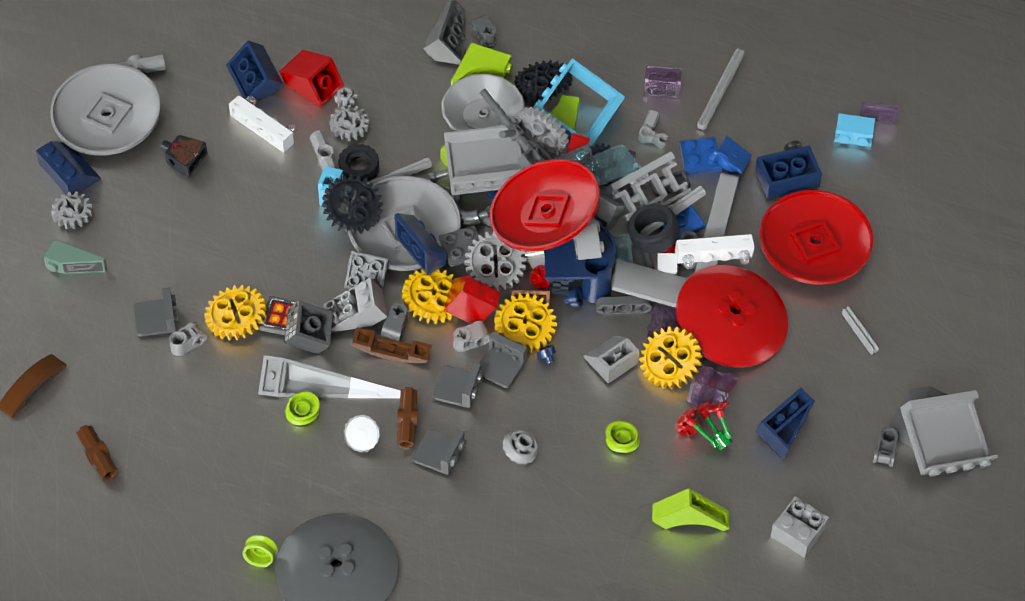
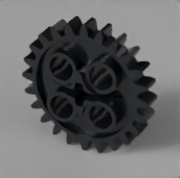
(536, 78)
(335, 199)

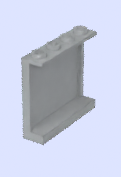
(480, 159)
(946, 433)

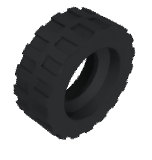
(359, 151)

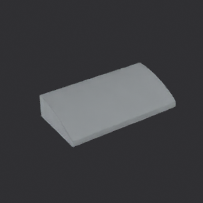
(646, 282)

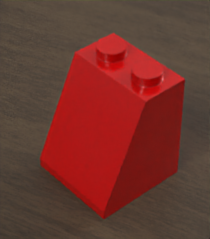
(312, 76)
(471, 300)

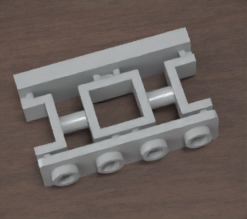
(642, 177)

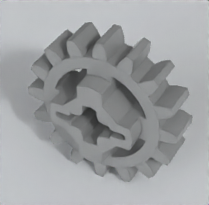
(349, 123)
(71, 210)

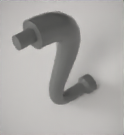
(467, 218)

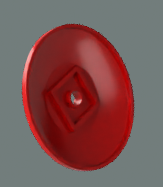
(552, 184)
(819, 216)
(729, 337)

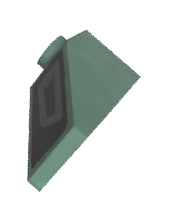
(69, 259)

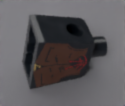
(184, 154)

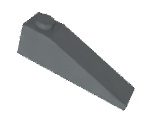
(447, 35)

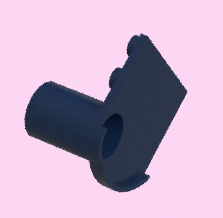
(594, 273)

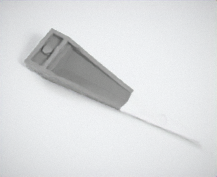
(287, 377)

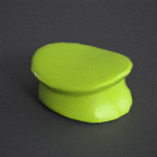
(302, 408)
(622, 436)
(259, 551)

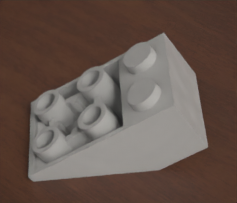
(357, 307)

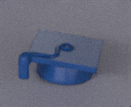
(731, 156)

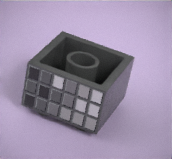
(308, 327)

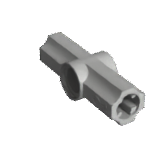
(145, 64)
(323, 150)

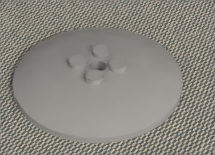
(101, 89)
(412, 197)

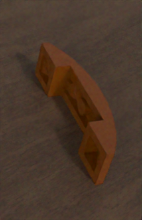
(391, 349)
(29, 382)

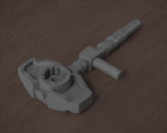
(530, 155)

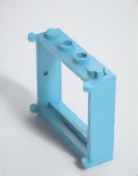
(598, 85)

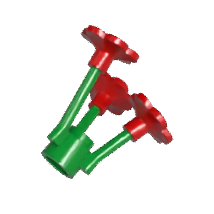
(721, 438)

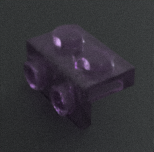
(882, 113)
(662, 317)

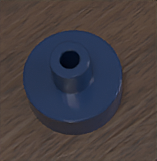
(574, 297)
(546, 352)

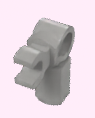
(647, 132)

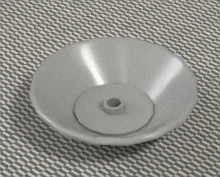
(467, 109)

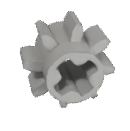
(345, 97)

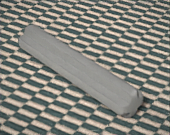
(860, 330)

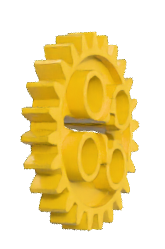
(431, 295)
(531, 308)
(222, 319)
(658, 370)

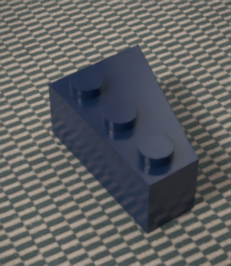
(785, 422)

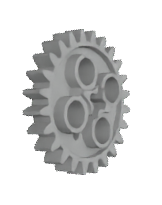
(542, 130)
(477, 262)

